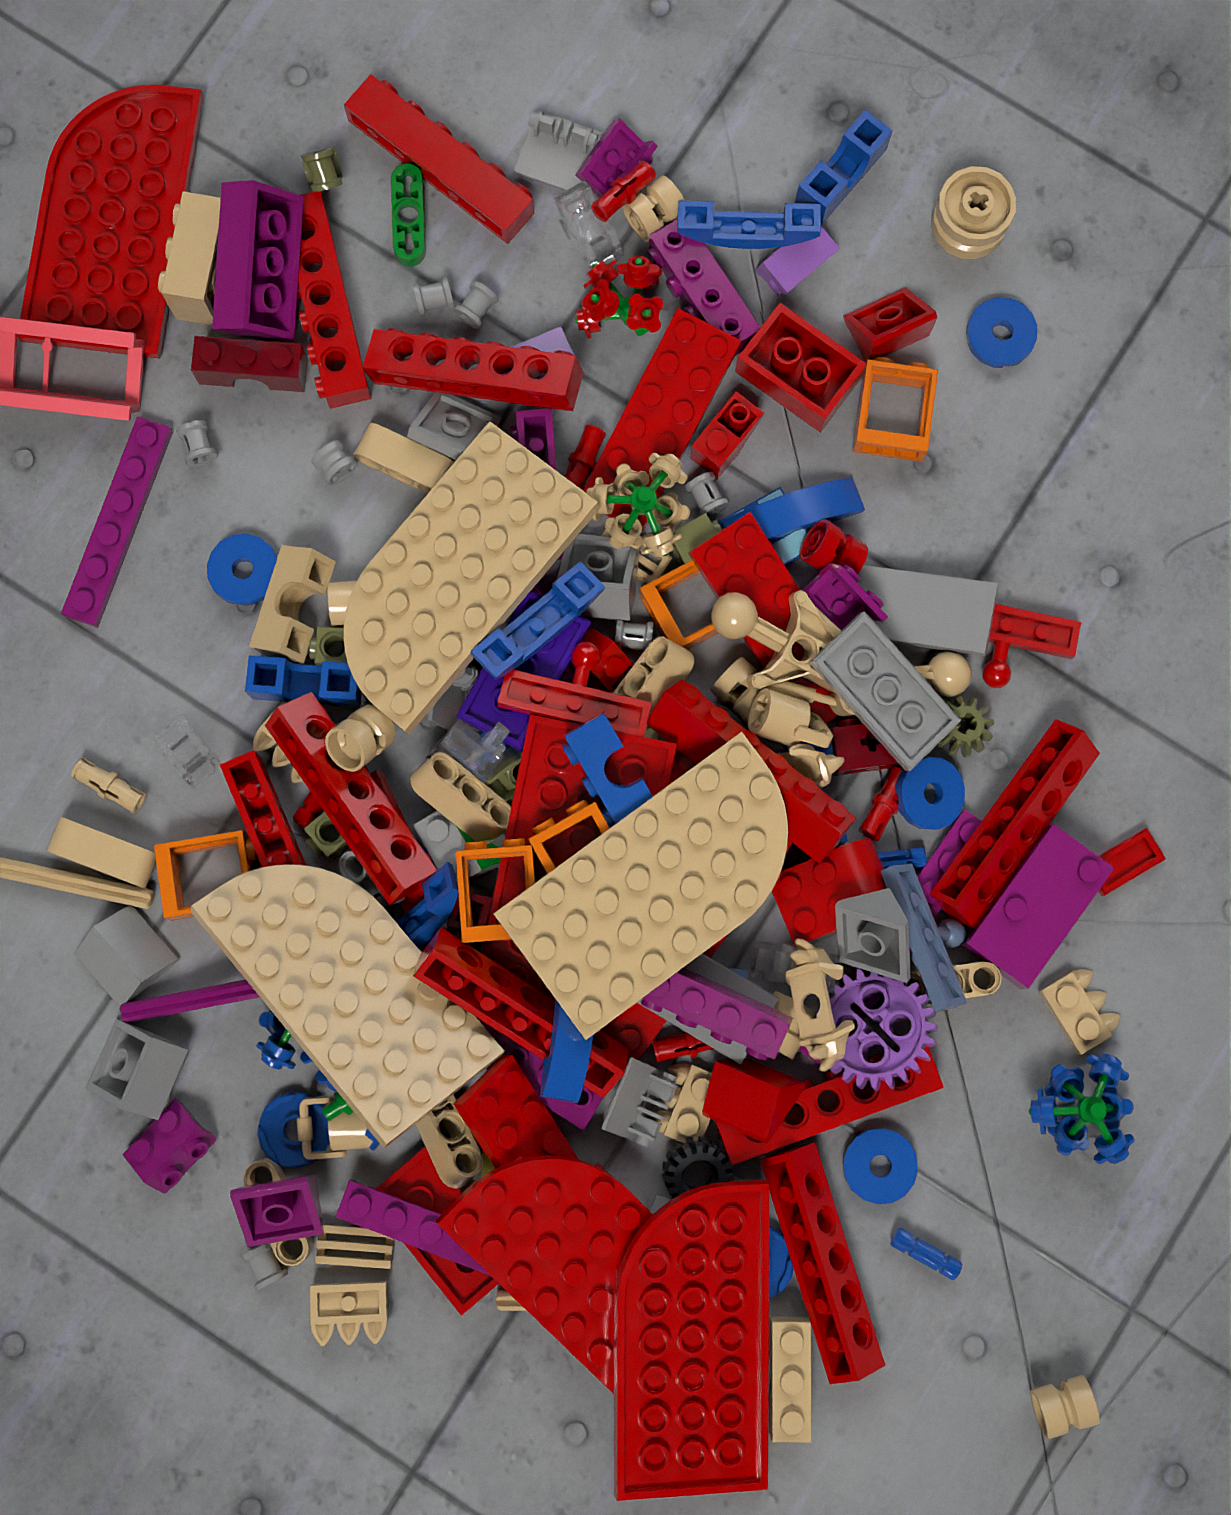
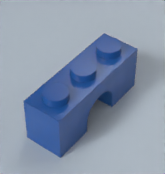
(856, 154)
(284, 681)
(591, 747)

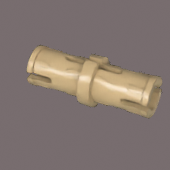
(108, 785)

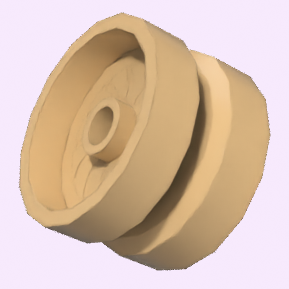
(973, 212)

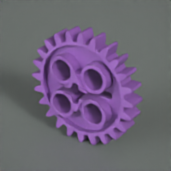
(898, 1005)

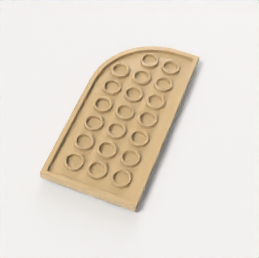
(457, 572)
(654, 887)
(347, 991)

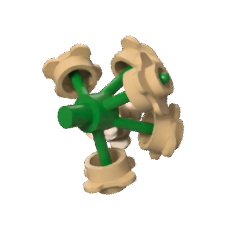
(632, 489)

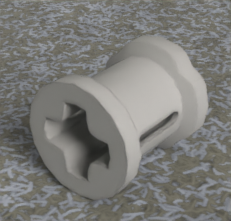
(433, 295)
(475, 305)
(196, 443)
(707, 494)
(632, 628)
(264, 1265)

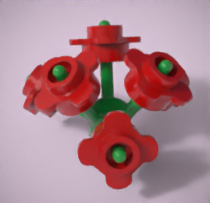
(607, 303)

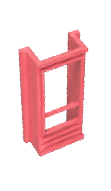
(65, 402)

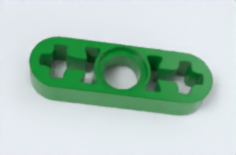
(400, 202)

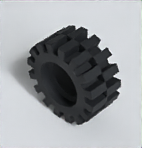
(689, 1153)

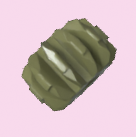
(975, 735)

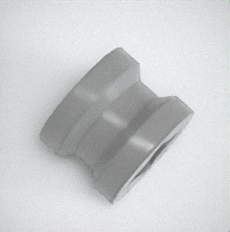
(334, 462)

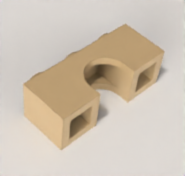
(295, 577)
(790, 1379)

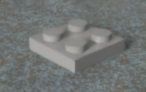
(450, 424)

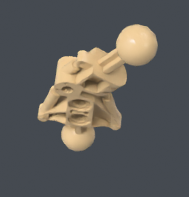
(737, 617)

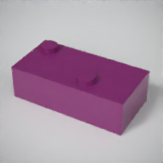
(257, 261)
(1038, 907)

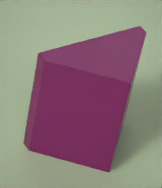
(278, 1210)

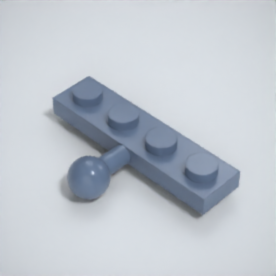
(928, 939)

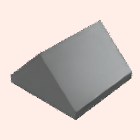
(874, 934)
(125, 954)

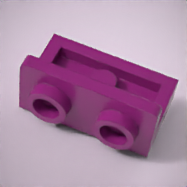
(614, 157)
(840, 596)
(169, 1147)

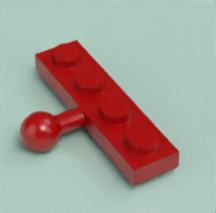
(1029, 632)
(573, 700)

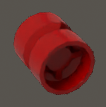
(828, 544)

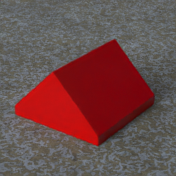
(890, 324)
(750, 1097)

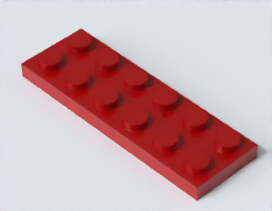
(667, 400)
(746, 563)

